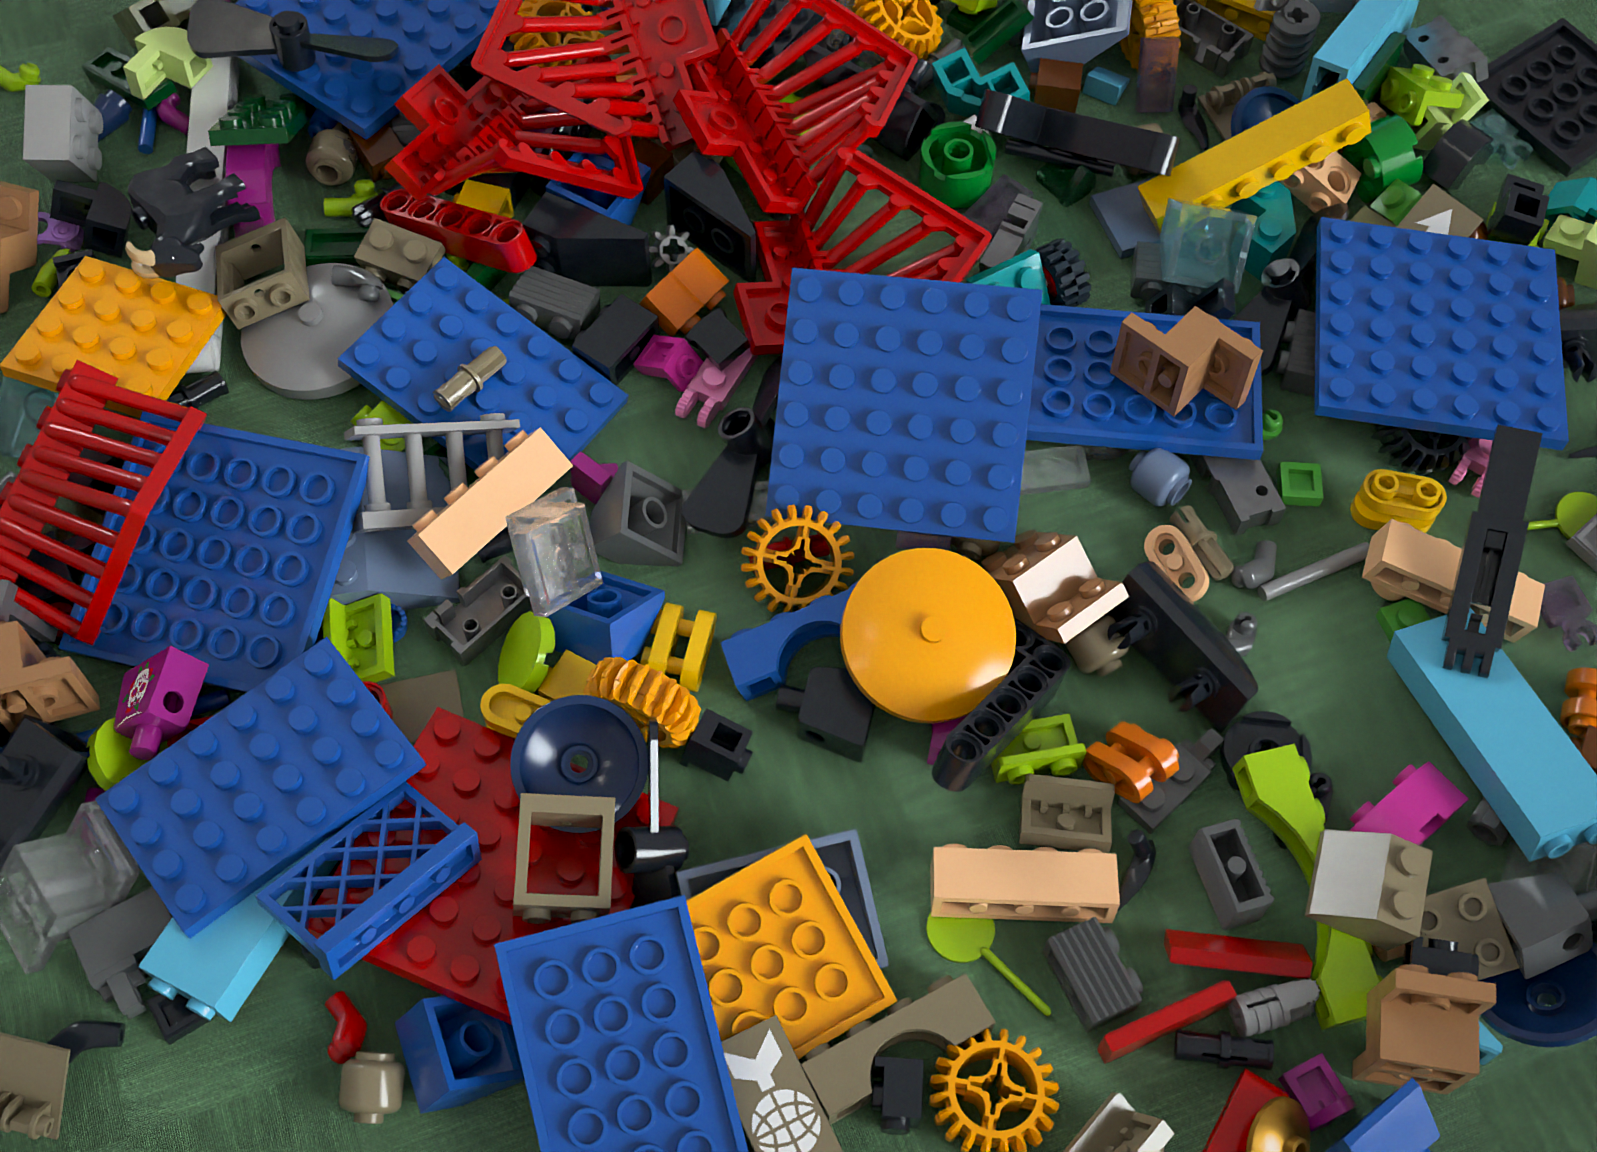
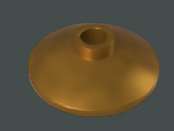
(1280, 1128)

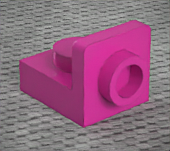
(669, 359)

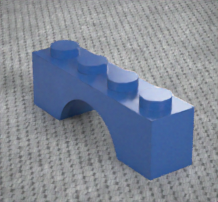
(763, 654)

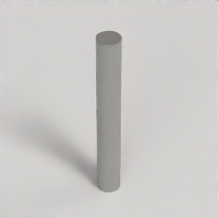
(1313, 572)

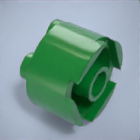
(1384, 157)
(956, 164)

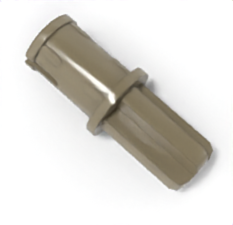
(469, 378)
(1203, 543)

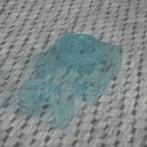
(1504, 138)

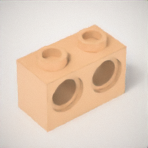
(1324, 182)

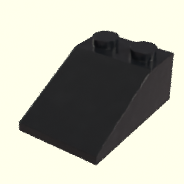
(708, 209)
(587, 245)

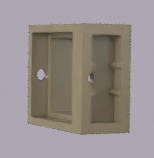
(240, 261)
(564, 812)

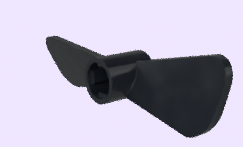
(231, 30)
(1285, 288)
(725, 493)
(652, 850)

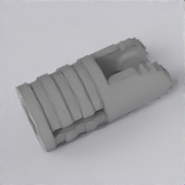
(1273, 1006)

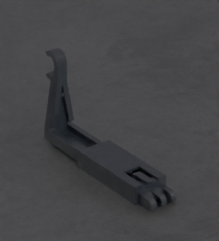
(1492, 551)

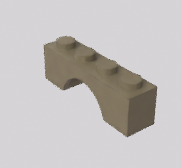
(941, 1018)

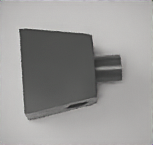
(1545, 920)

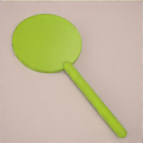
(1570, 513)
(968, 940)

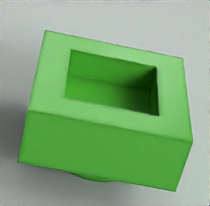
(1396, 201)
(1300, 483)
(1401, 616)

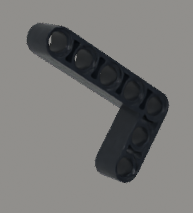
(1077, 133)
(1004, 713)

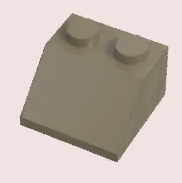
(1369, 886)

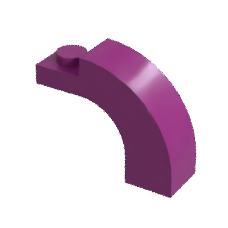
(255, 168)

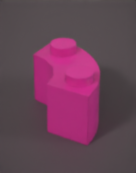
(1414, 808)

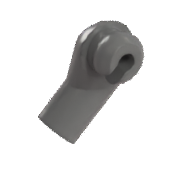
(359, 278)
(1258, 570)
(1242, 632)

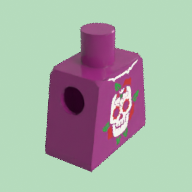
(158, 700)

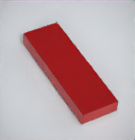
(1237, 953)
(1166, 1021)

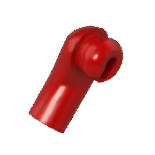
(349, 1030)

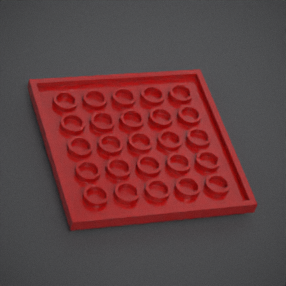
(454, 936)

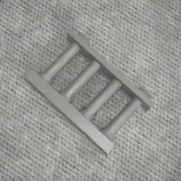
(378, 513)

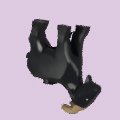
(181, 216)

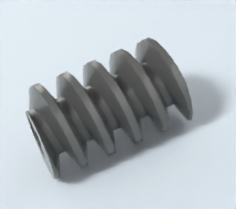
(1289, 39)

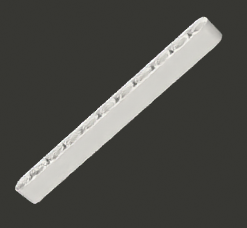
(210, 101)

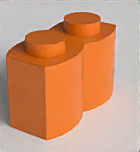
(686, 292)

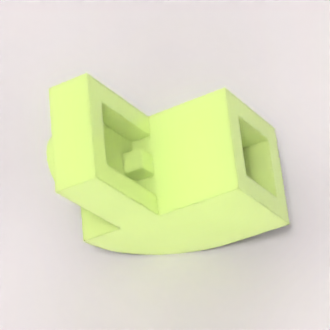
(163, 55)
(1439, 119)
(1576, 241)

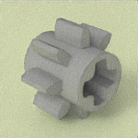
(664, 240)

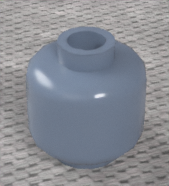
(1159, 476)

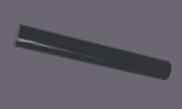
(1058, 157)

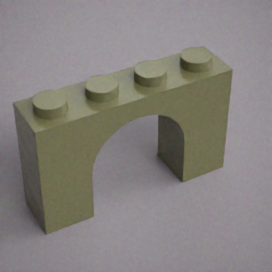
(151, 15)

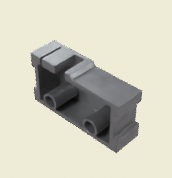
(1210, 37)
(1444, 50)
(1014, 237)
(1241, 491)
(484, 612)

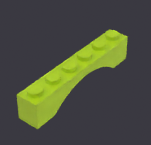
(1279, 795)

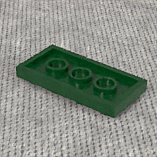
(261, 121)

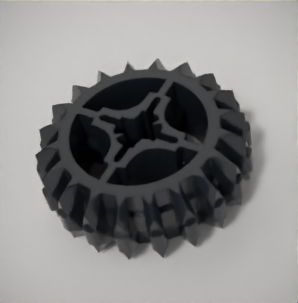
(1419, 449)

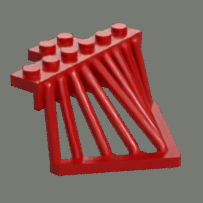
(660, 44)
(742, 116)
(479, 132)
(794, 245)
(44, 477)

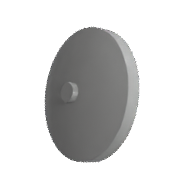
(300, 347)

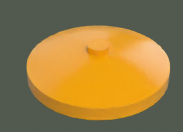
(927, 635)

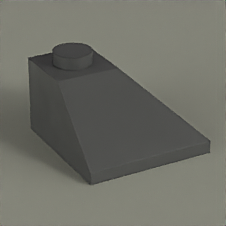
(639, 519)

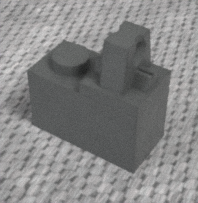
(116, 944)

